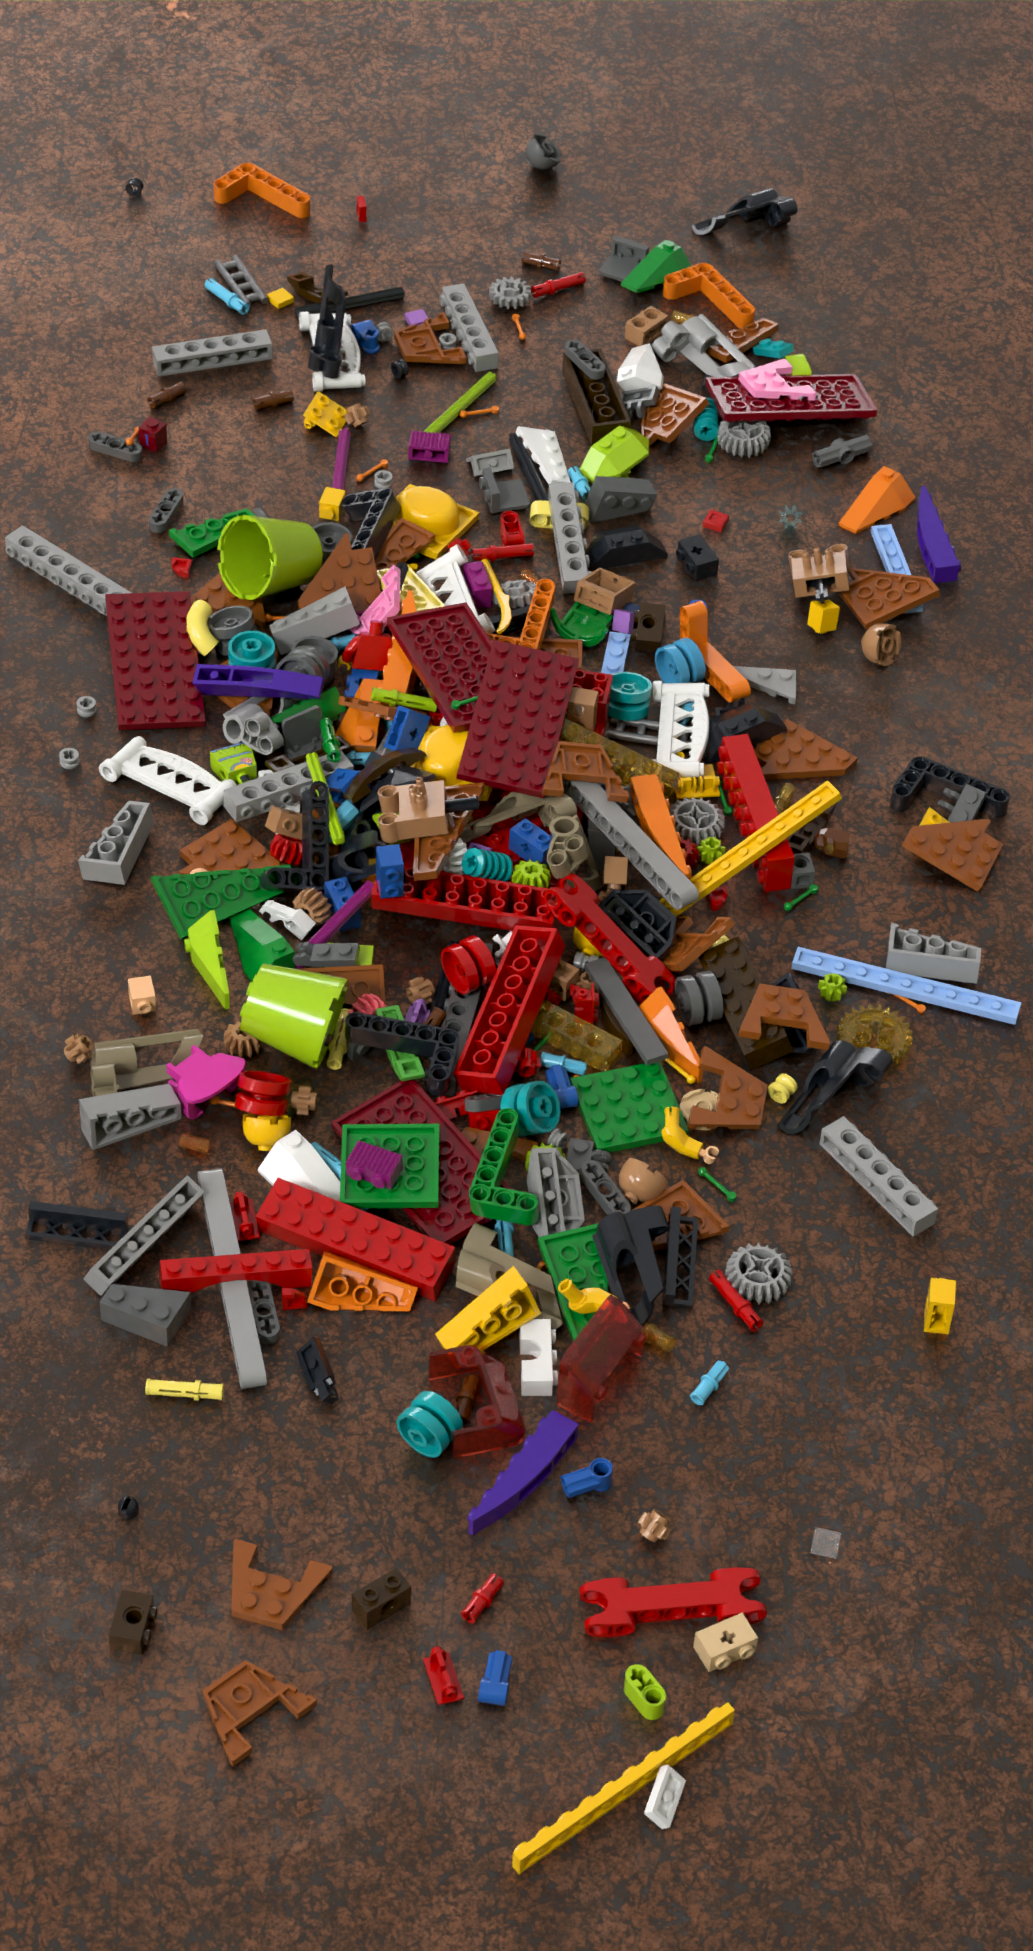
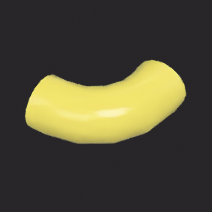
(198, 628)

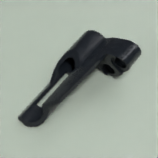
(764, 202)
(326, 353)
(352, 853)
(838, 1063)
(626, 1240)

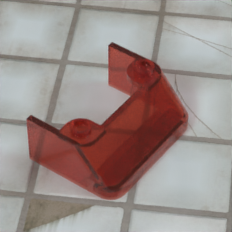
(595, 1355)
(497, 1424)

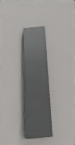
(626, 1011)

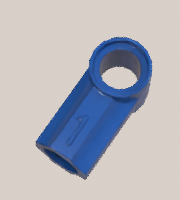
(560, 1082)
(587, 1478)
(495, 1682)

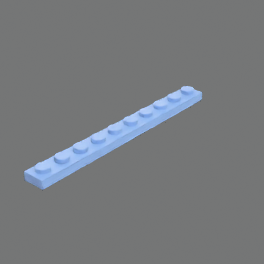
(907, 985)

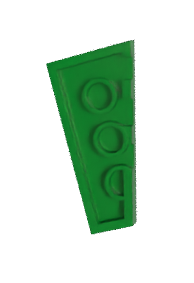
(204, 536)

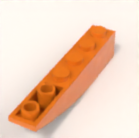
(399, 672)
(656, 820)

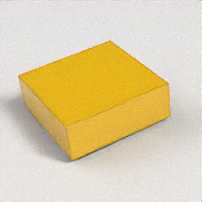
(280, 298)

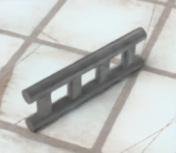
(244, 273)
(640, 736)

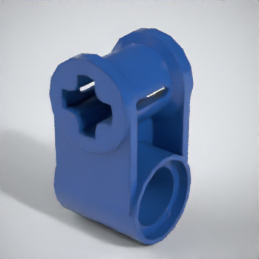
(366, 336)

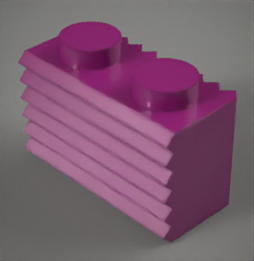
(429, 446)
(478, 584)
(374, 1165)

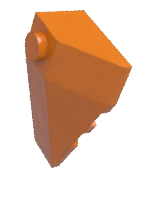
(880, 498)
(360, 726)
(658, 1013)
(352, 1286)

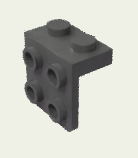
(623, 258)
(504, 494)
(302, 732)

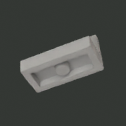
(496, 460)

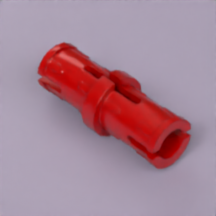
(482, 1598)

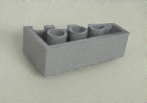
(320, 619)
(120, 845)
(931, 956)
(127, 1114)

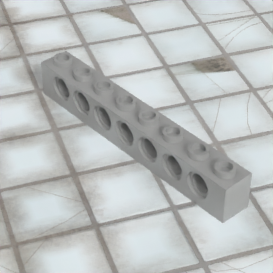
(61, 568)

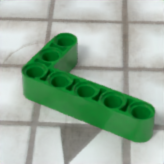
(485, 1193)

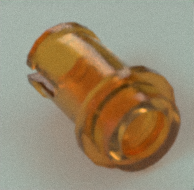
(529, 576)
(194, 1143)

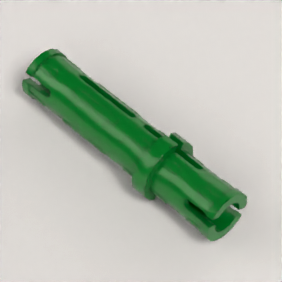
(330, 743)

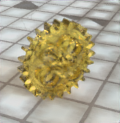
(892, 1032)

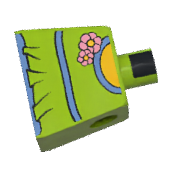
(234, 763)

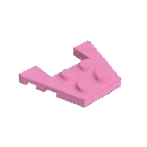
(767, 382)
(385, 605)

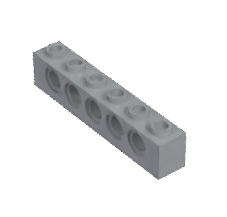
(469, 327)
(212, 352)
(568, 535)
(276, 788)
(878, 1176)
(143, 1235)

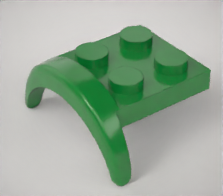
(582, 624)

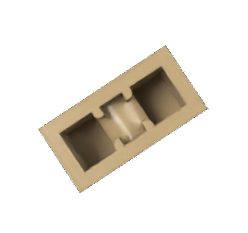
(725, 1642)

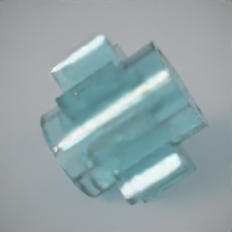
(787, 511)

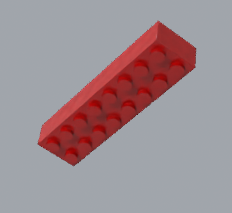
(754, 808)
(509, 1010)
(334, 1227)

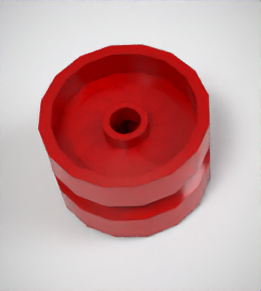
(468, 964)
(263, 1093)

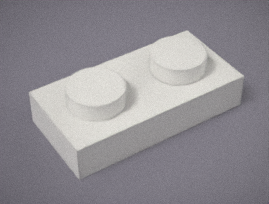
(664, 1797)

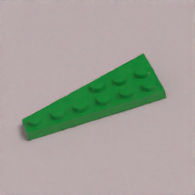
(225, 891)
(575, 1258)

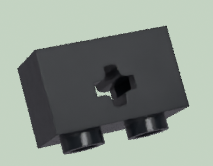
(697, 557)

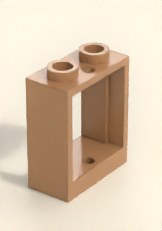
(603, 592)

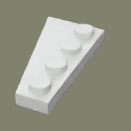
(546, 453)

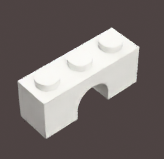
(538, 1374)

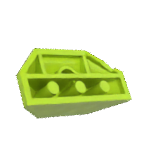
(615, 454)

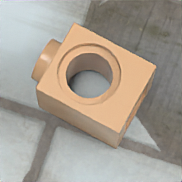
(141, 995)

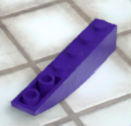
(934, 542)
(255, 682)
(526, 1470)

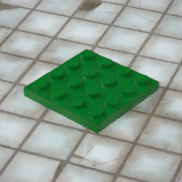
(626, 1106)
(418, 1180)

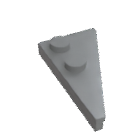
(771, 680)

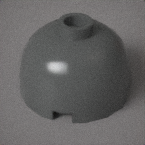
(542, 153)

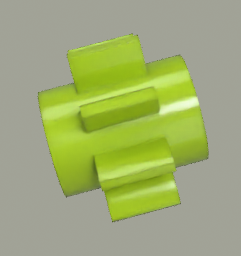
(710, 850)
(832, 987)

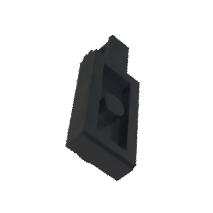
(318, 1370)

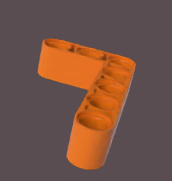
(262, 183)
(715, 287)
(536, 619)
(718, 670)

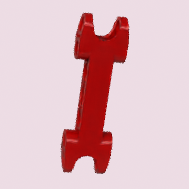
(580, 909)
(634, 1605)

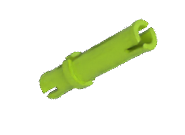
(408, 700)

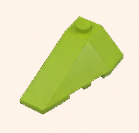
(207, 955)

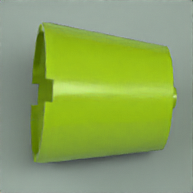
(267, 555)
(293, 1010)

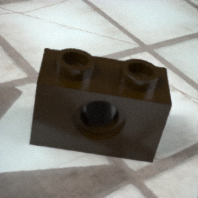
(652, 615)
(381, 1598)
(132, 1608)

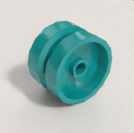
(252, 649)
(629, 696)
(536, 1107)
(429, 1424)

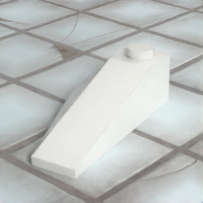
(640, 370)
(300, 1164)

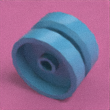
(680, 662)

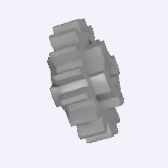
(509, 292)
(519, 592)

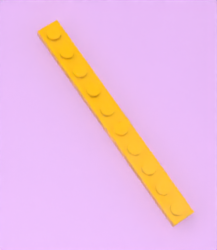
(761, 842)
(616, 1792)

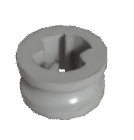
(387, 335)
(447, 341)
(383, 479)
(86, 701)
(69, 753)
(558, 1139)

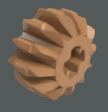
(314, 905)
(240, 1042)

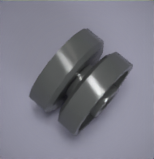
(330, 536)
(228, 623)
(326, 647)
(306, 661)
(698, 998)

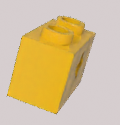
(939, 1305)

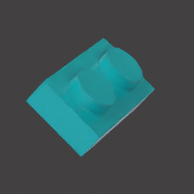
(773, 349)

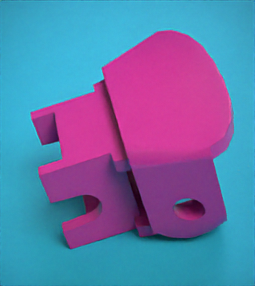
(203, 1078)

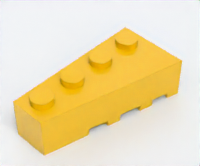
(492, 1314)

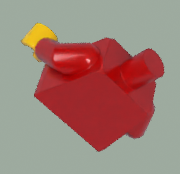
(368, 649)

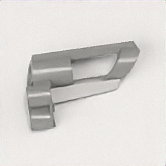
(692, 340)
(253, 726)

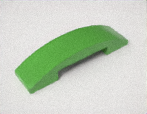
(404, 1064)

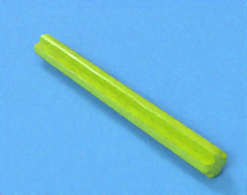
(462, 403)
(317, 775)

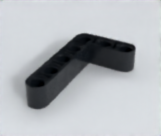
(378, 511)
(936, 777)
(309, 846)
(410, 1038)

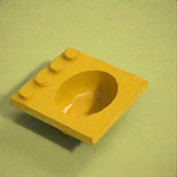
(437, 514)
(444, 755)

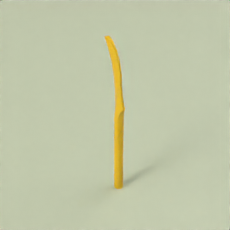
(502, 598)

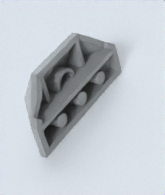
(557, 1191)

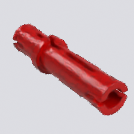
(551, 287)
(493, 553)
(741, 1307)

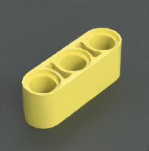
(541, 516)

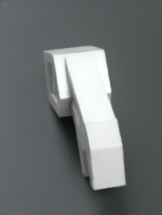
(294, 920)

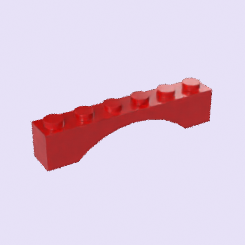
(281, 1268)

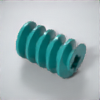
(706, 422)
(487, 864)

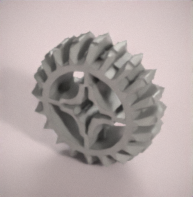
(744, 437)
(698, 819)
(759, 1265)

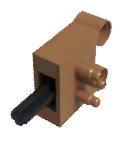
(820, 573)
(421, 810)

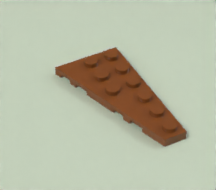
(434, 851)
(691, 1205)

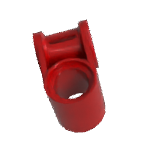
(511, 529)

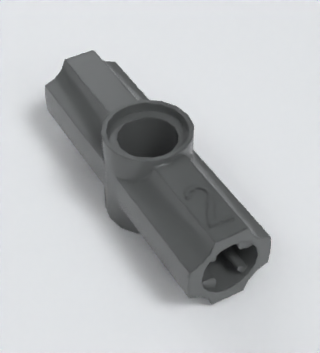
(842, 451)

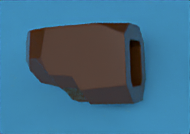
(832, 842)

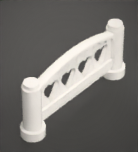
(350, 348)
(449, 568)
(671, 696)
(202, 803)

